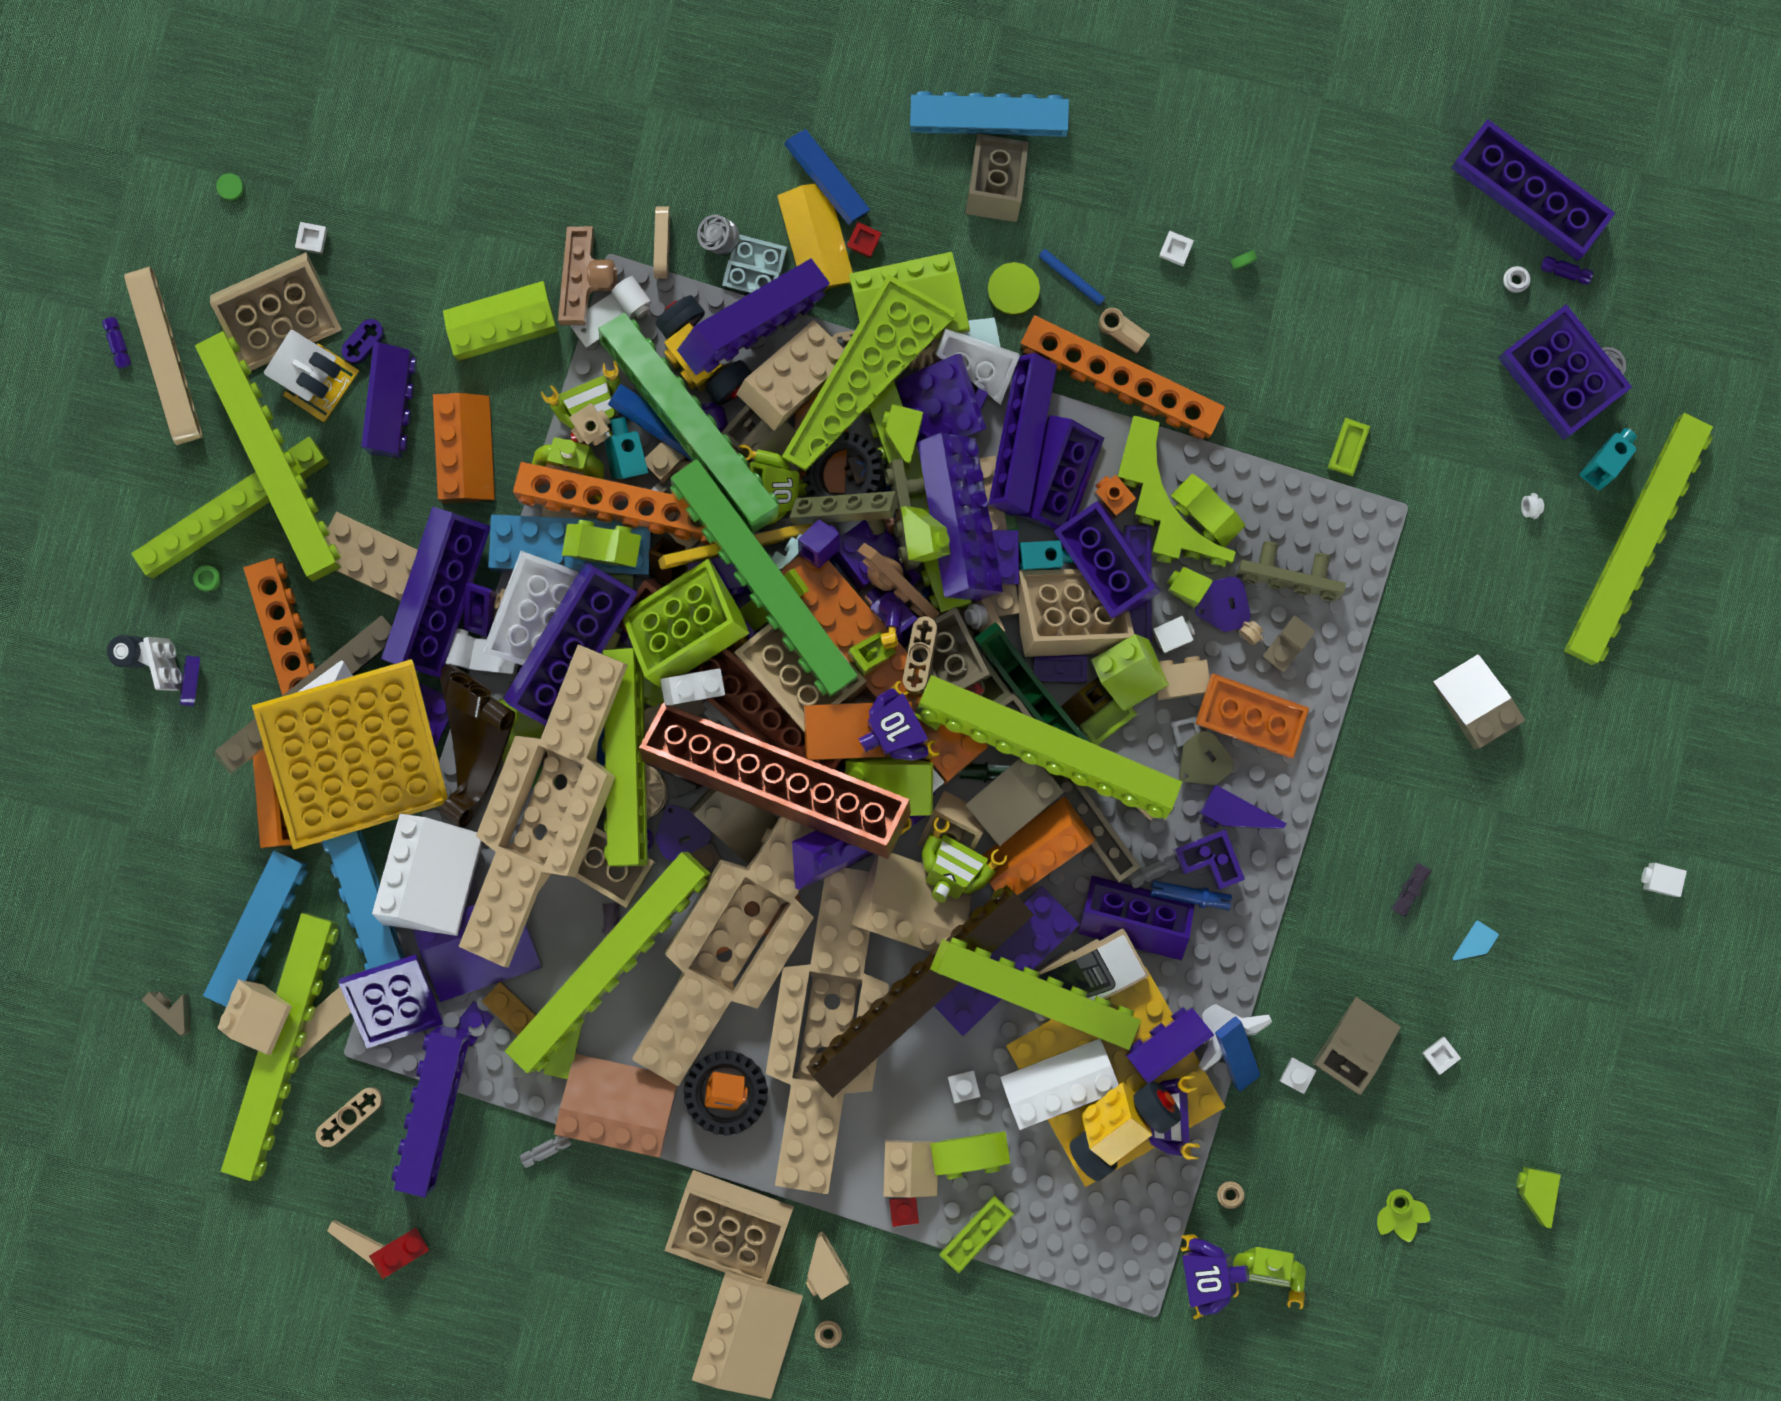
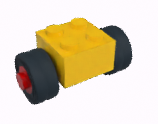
(675, 325)
(1120, 1124)

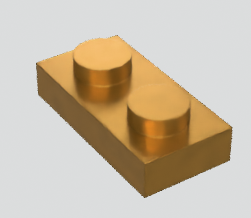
(508, 1008)

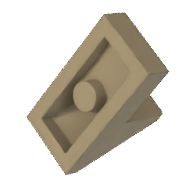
(1288, 644)
(175, 1016)

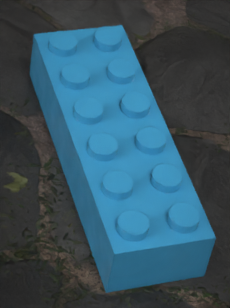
(545, 539)

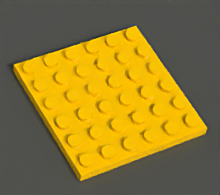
(351, 754)
(1151, 1008)

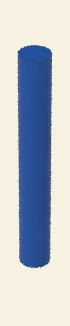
(1072, 277)

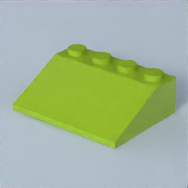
(931, 275)
(684, 624)

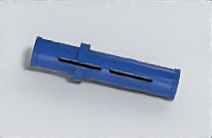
(1201, 897)

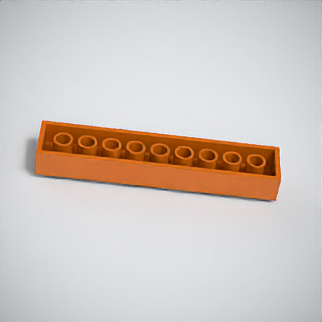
(851, 621)

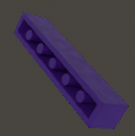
(1022, 435)

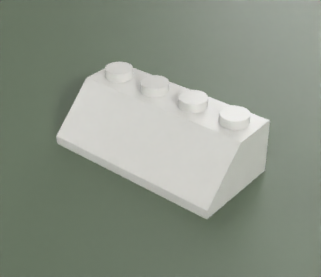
(1059, 1084)

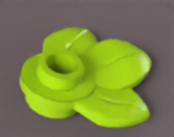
(1403, 1218)

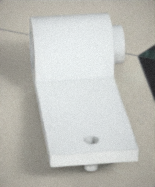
(625, 297)
(469, 655)

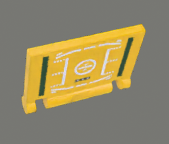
(337, 387)

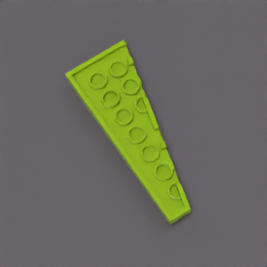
(881, 348)

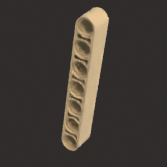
(163, 355)

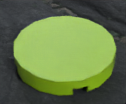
(1013, 288)

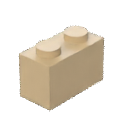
(1184, 678)

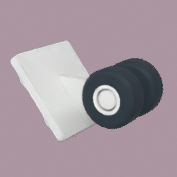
(302, 366)
(150, 651)

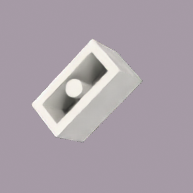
(692, 687)

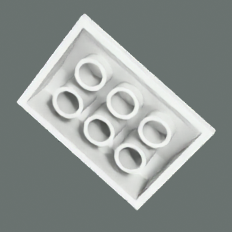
(427, 875)

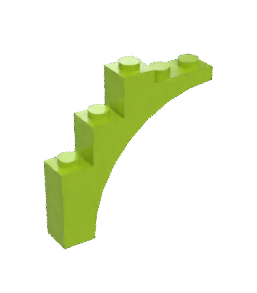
(1173, 535)

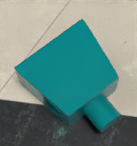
(1609, 459)
(624, 462)
(1033, 555)

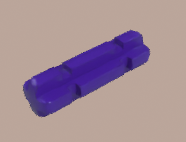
(1566, 270)
(116, 342)

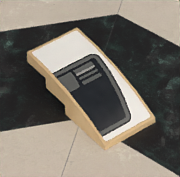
(1098, 967)

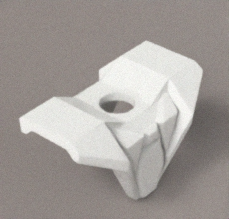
(1215, 1018)

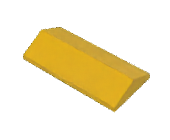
(815, 232)

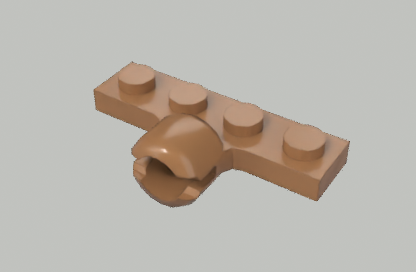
(582, 275)
(888, 575)

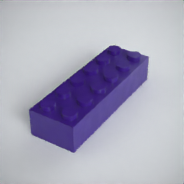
(1533, 190)
(753, 317)
(960, 504)
(436, 591)
(583, 618)
(1026, 947)
(432, 1110)

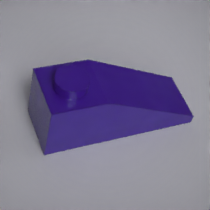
(1231, 811)

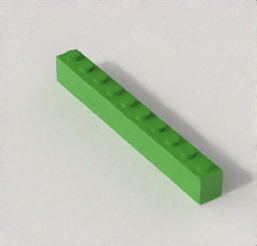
(687, 421)
(763, 578)

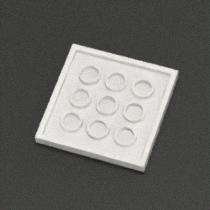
(527, 606)

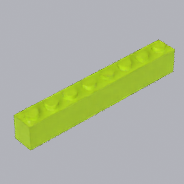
(219, 515)
(627, 797)
(1036, 994)

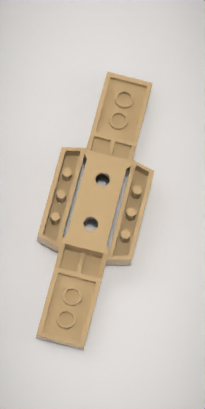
(568, 813)
(717, 922)
(836, 969)

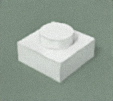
(311, 238)
(1176, 248)
(1441, 1055)
(1297, 1075)
(964, 1086)

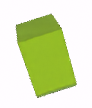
(869, 654)

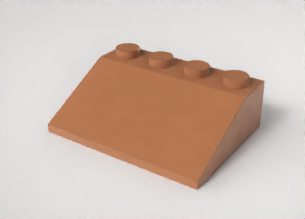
(616, 1106)

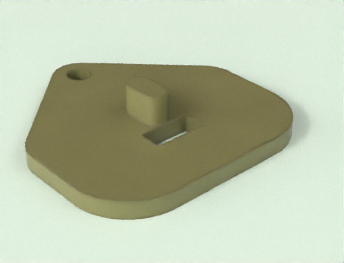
(1198, 765)

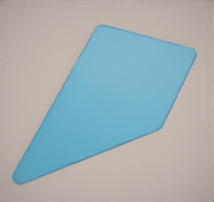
(1477, 941)

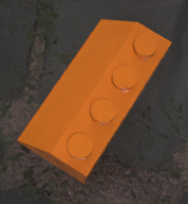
(463, 448)
(270, 816)
(1040, 847)

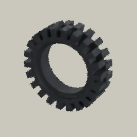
(848, 441)
(694, 1102)

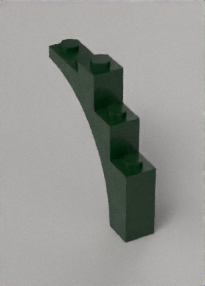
(1021, 680)

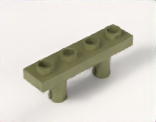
(904, 488)
(843, 508)
(1299, 582)

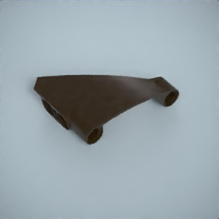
(479, 738)

